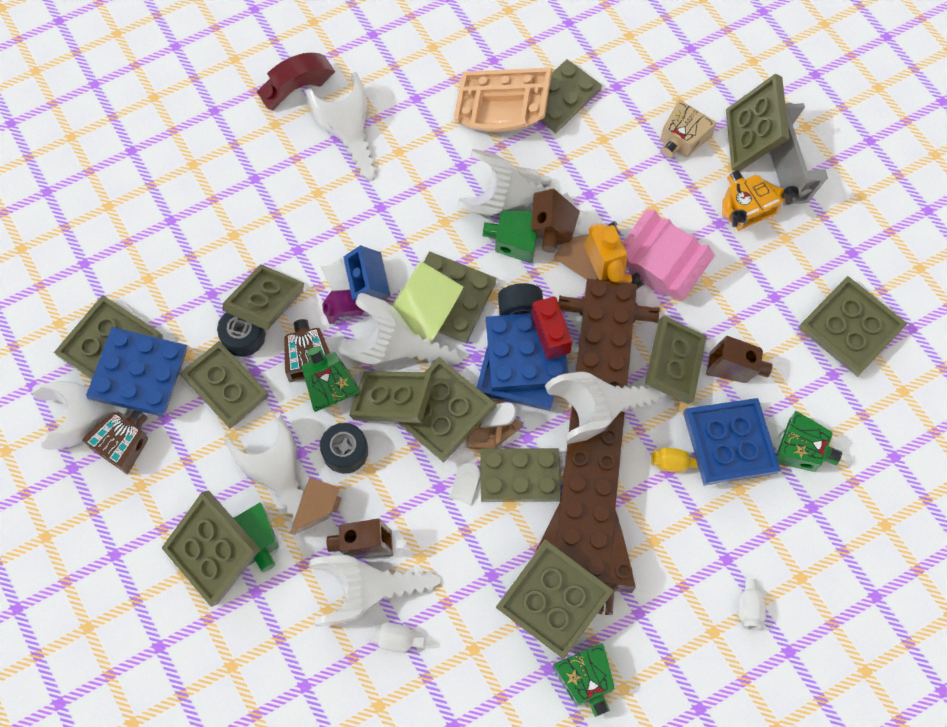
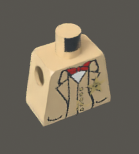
(685, 130)

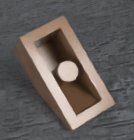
(315, 505)

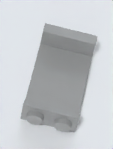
(791, 165)

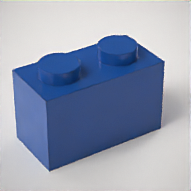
(366, 273)

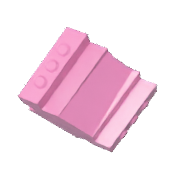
(665, 256)

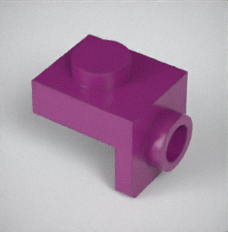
(340, 304)

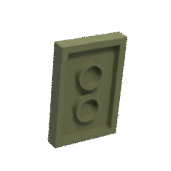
(568, 94)
(263, 297)
(676, 360)
(224, 384)
(392, 396)
(520, 475)

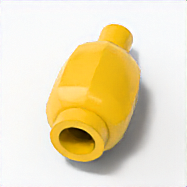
(672, 460)

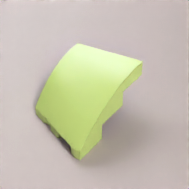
(427, 300)

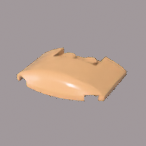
(503, 98)

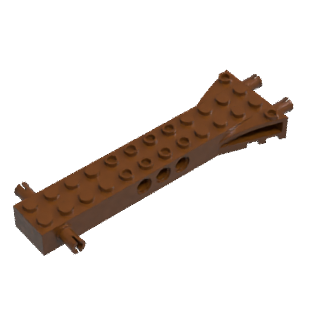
(586, 517)

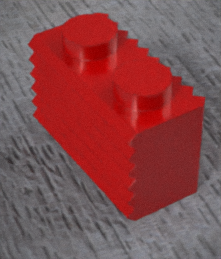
(551, 328)

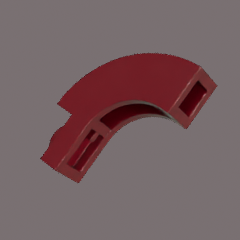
(292, 74)

